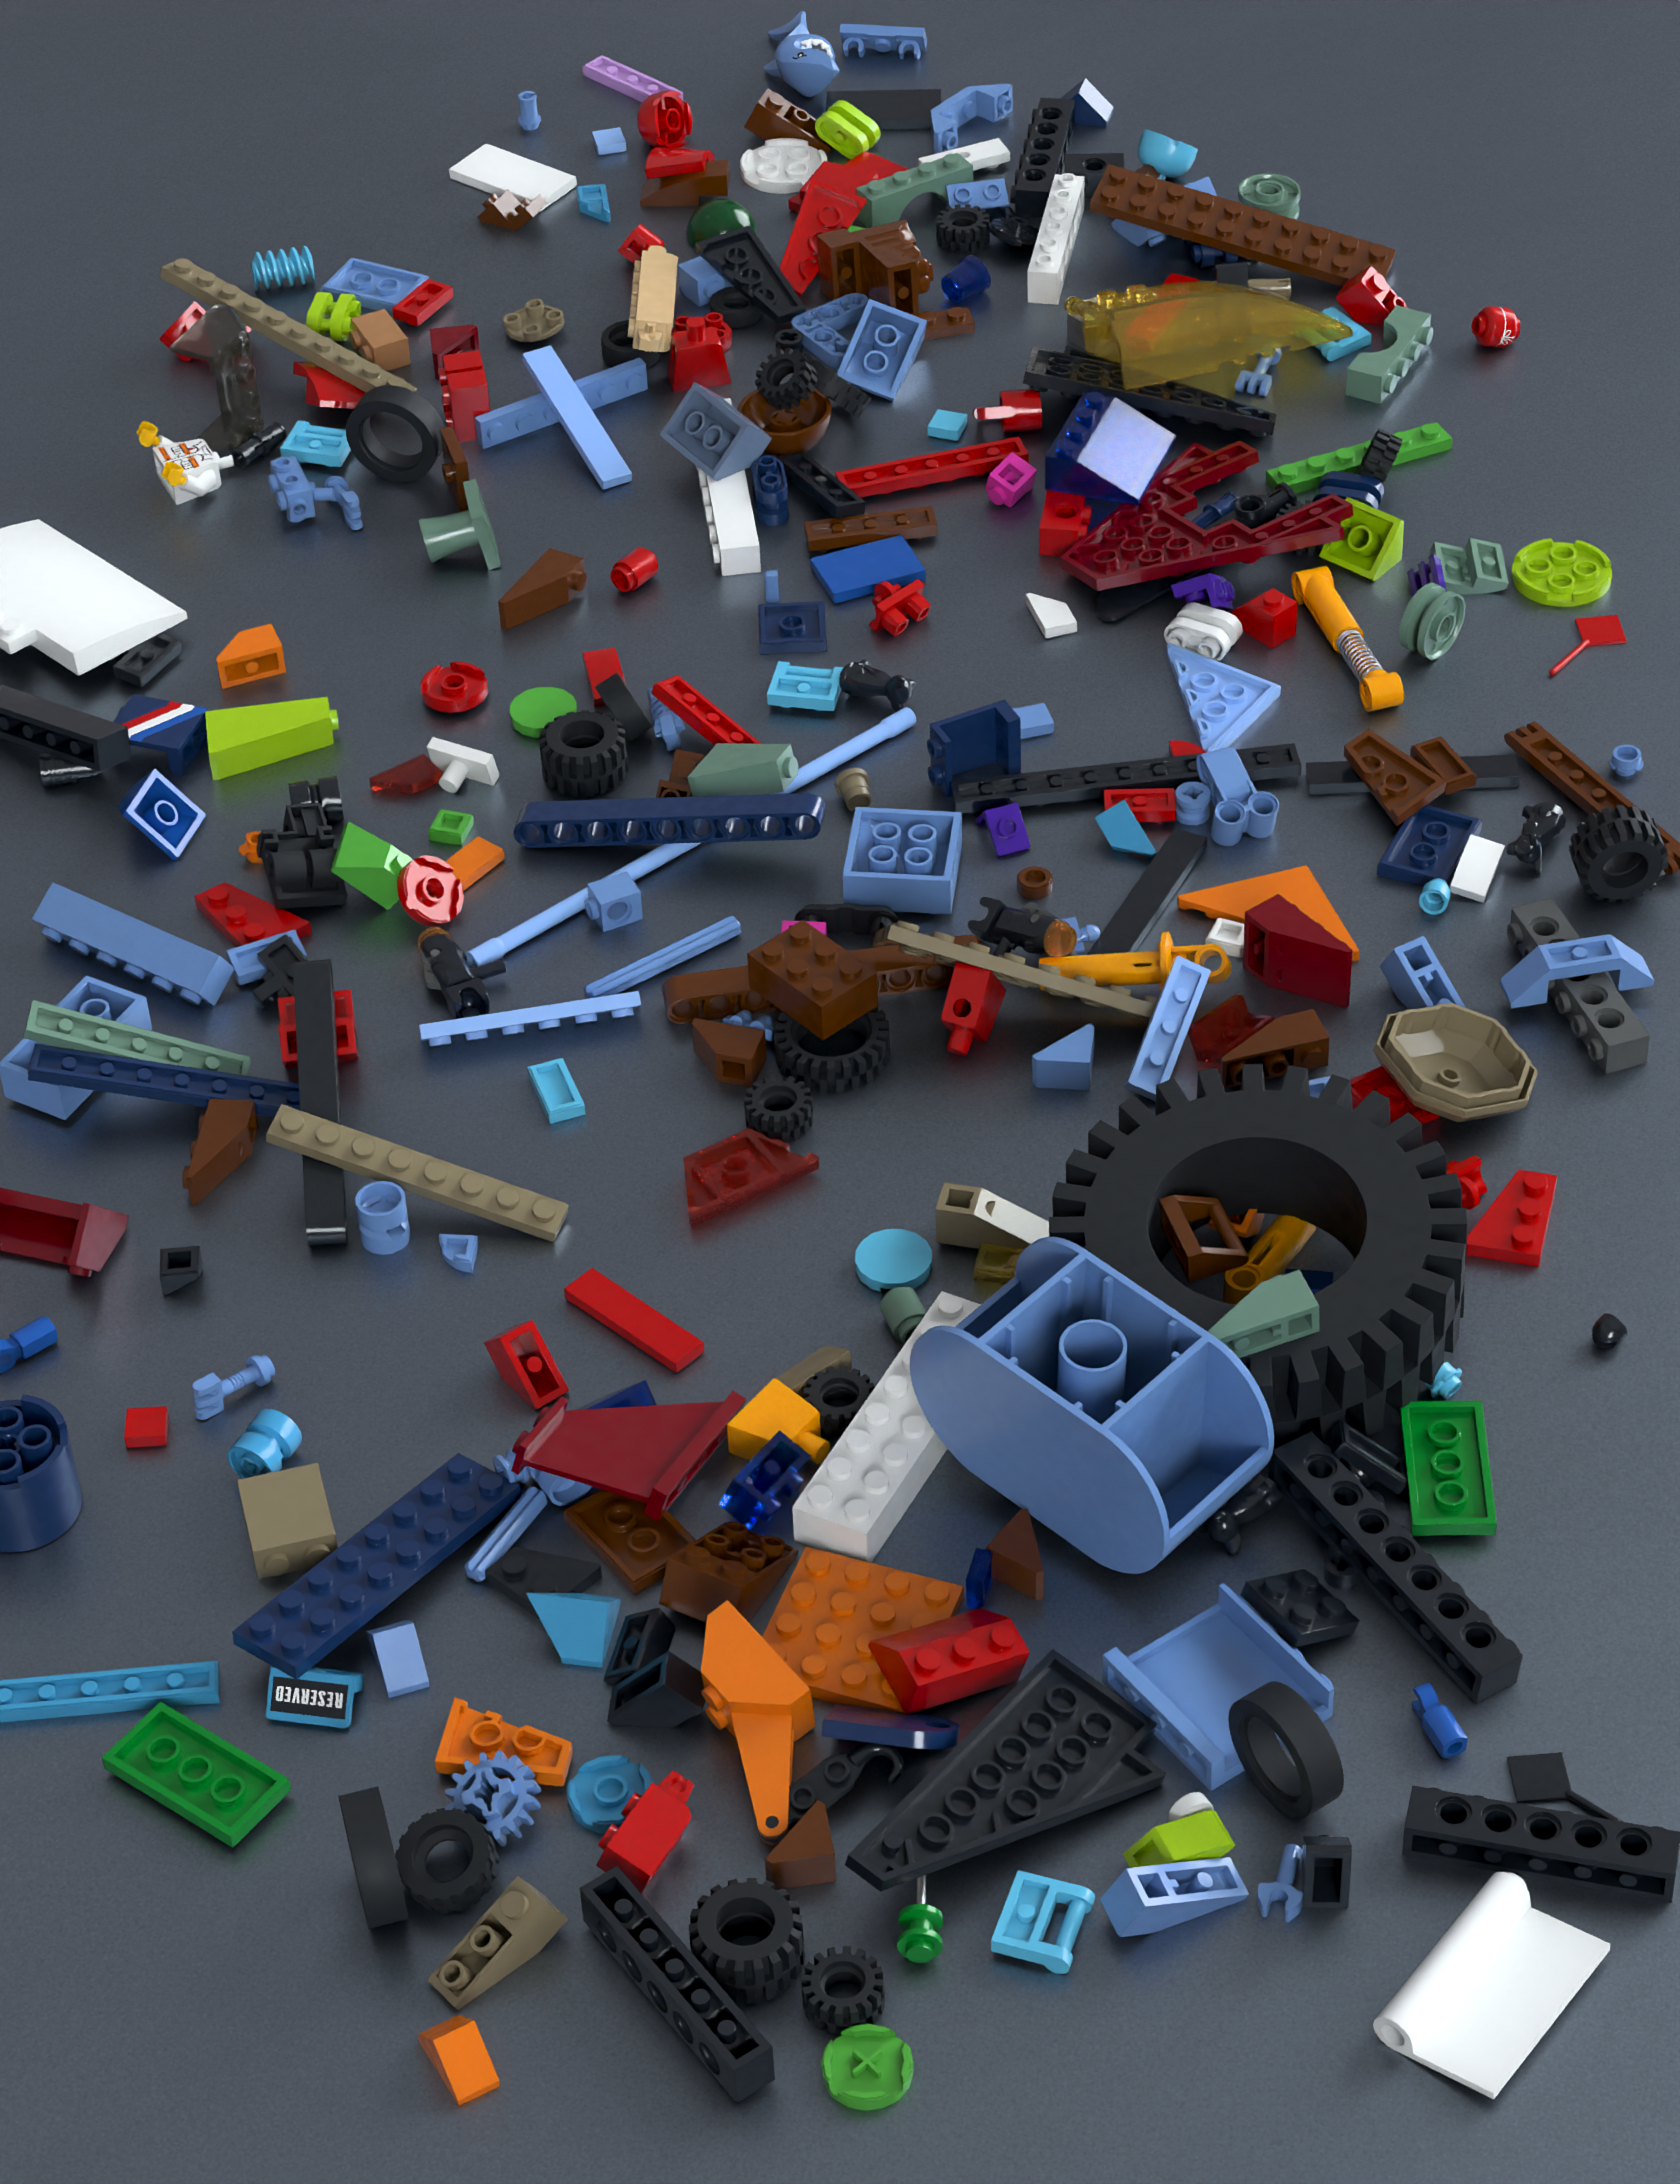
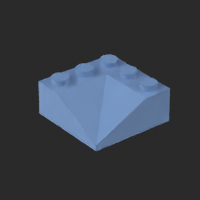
(903, 859)

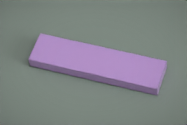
(624, 79)

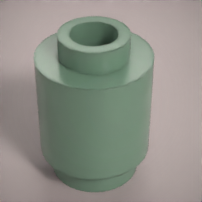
(902, 1311)

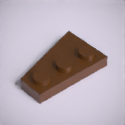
(1392, 776)

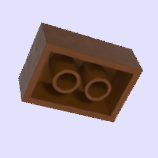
(813, 979)

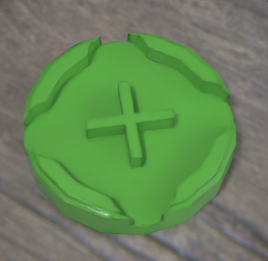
(537, 707)
(867, 2067)

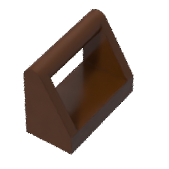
(1198, 1261)

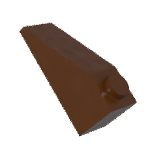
(545, 586)

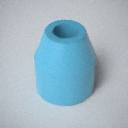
(1435, 896)

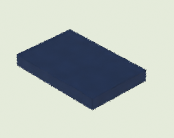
(1428, 846)

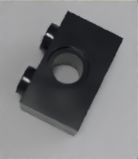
(1091, 167)

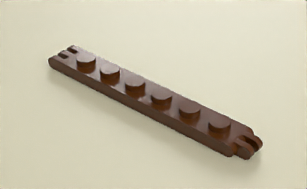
(1576, 778)

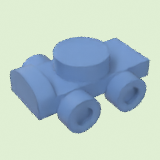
(744, 1019)

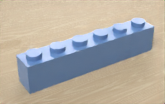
(133, 944)

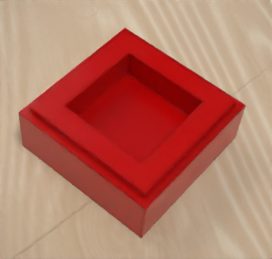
(146, 1426)

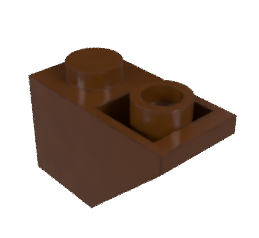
(730, 1051)

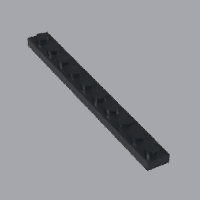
(1091, 781)

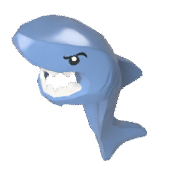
(796, 61)

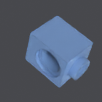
(614, 901)

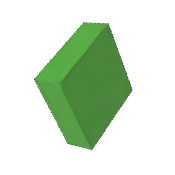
(451, 827)

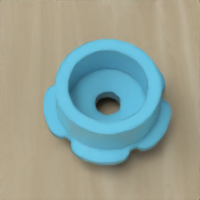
(1446, 1382)

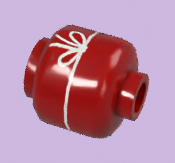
(1496, 327)

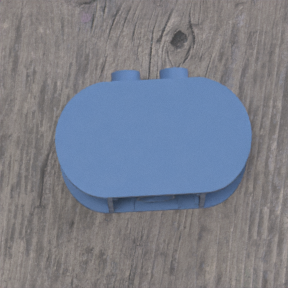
(1094, 1406)

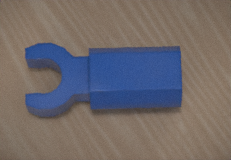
(27, 1342)
(1438, 1722)

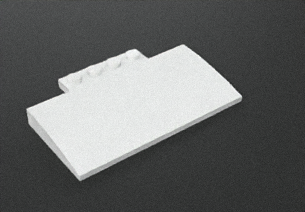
(72, 600)

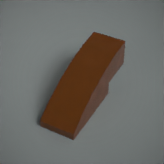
(688, 187)

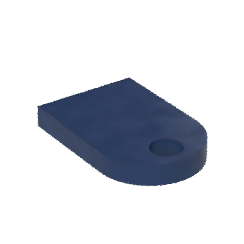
(890, 1727)

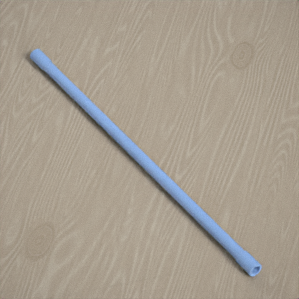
(496, 947)

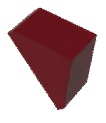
(451, 341)

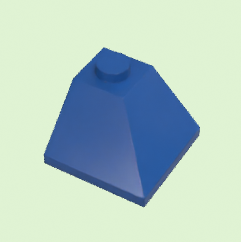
(162, 813)

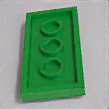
(1447, 1468)
(196, 1774)

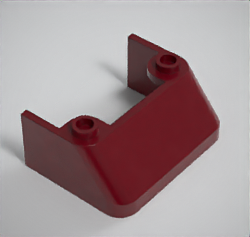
(59, 1230)

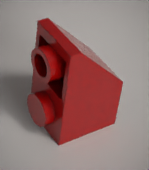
(1368, 297)

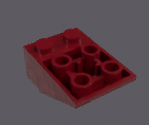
(1296, 953)

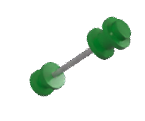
(920, 1928)

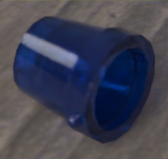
(966, 279)

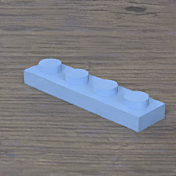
(1167, 1027)

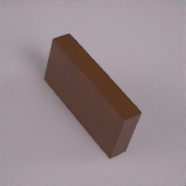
(1445, 763)

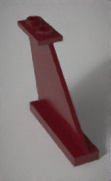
(628, 1450)

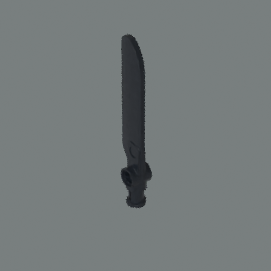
(1249, 510)

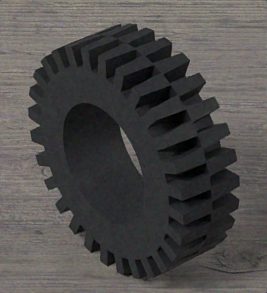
(1307, 1160)

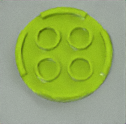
(1561, 573)

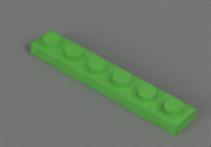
(1308, 473)

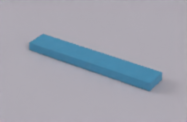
(109, 1691)

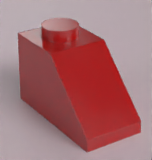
(1268, 617)
(527, 1364)

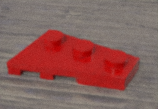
(246, 917)

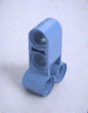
(1235, 799)

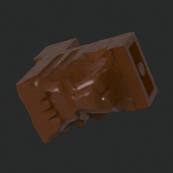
(875, 263)

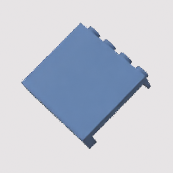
(1200, 1671)

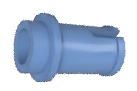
(528, 111)

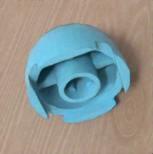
(1165, 154)

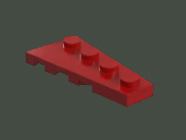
(821, 211)

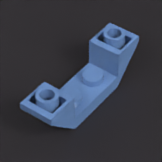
(985, 101)
(1529, 979)

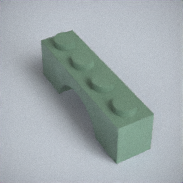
(891, 194)
(1376, 373)

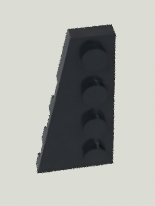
(753, 272)

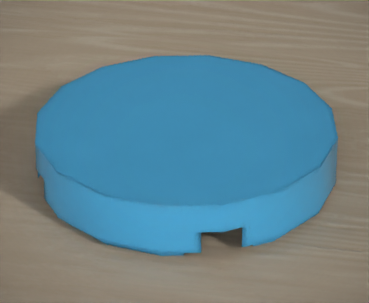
(603, 1790)

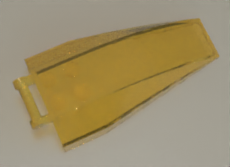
(1193, 327)

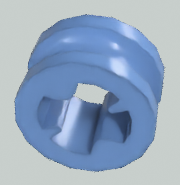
(504, 1465)

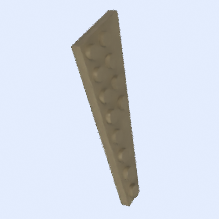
(1012, 970)

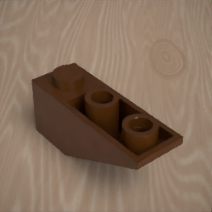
(779, 118)
(1284, 1042)
(223, 1143)

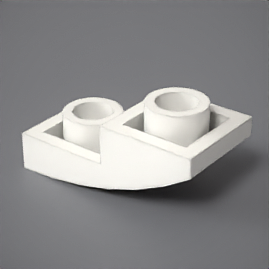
(1476, 868)

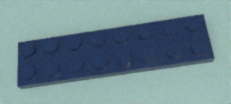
(376, 1566)

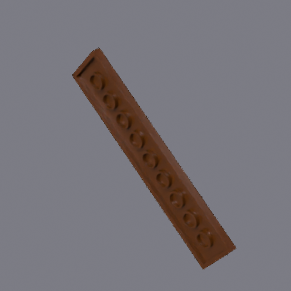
(1236, 227)

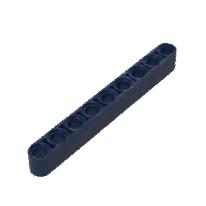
(685, 821)

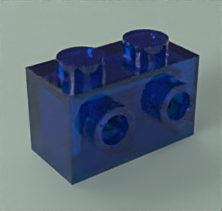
(764, 1480)

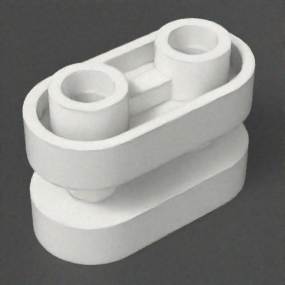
(1204, 630)

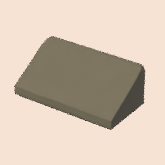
(824, 1358)

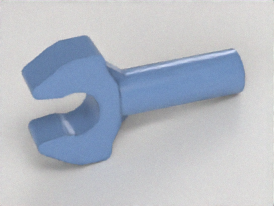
(1283, 1887)

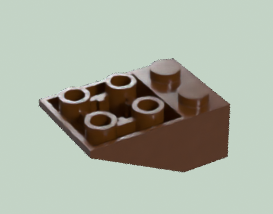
(723, 1567)

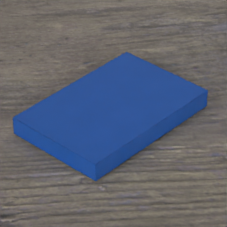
(859, 569)

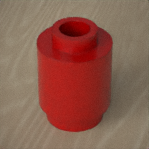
(634, 569)

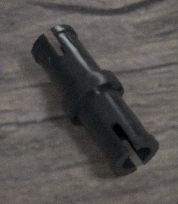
(268, 438)

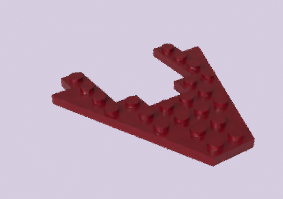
(1158, 541)

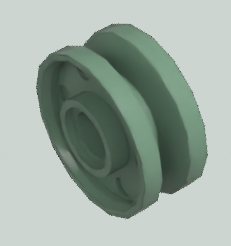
(1271, 193)
(1432, 621)

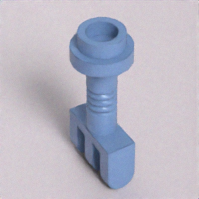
(1258, 376)
(347, 499)
(211, 1390)

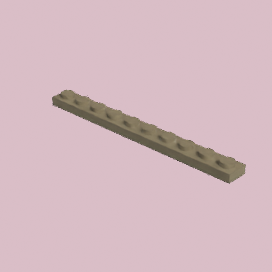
(279, 327)

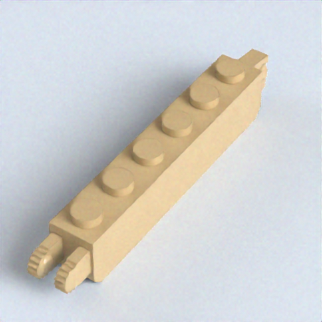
(653, 300)

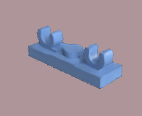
(883, 39)

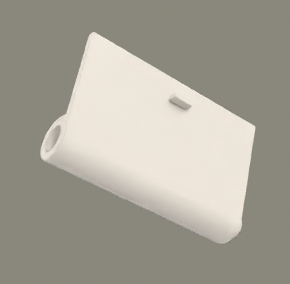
(1489, 1988)

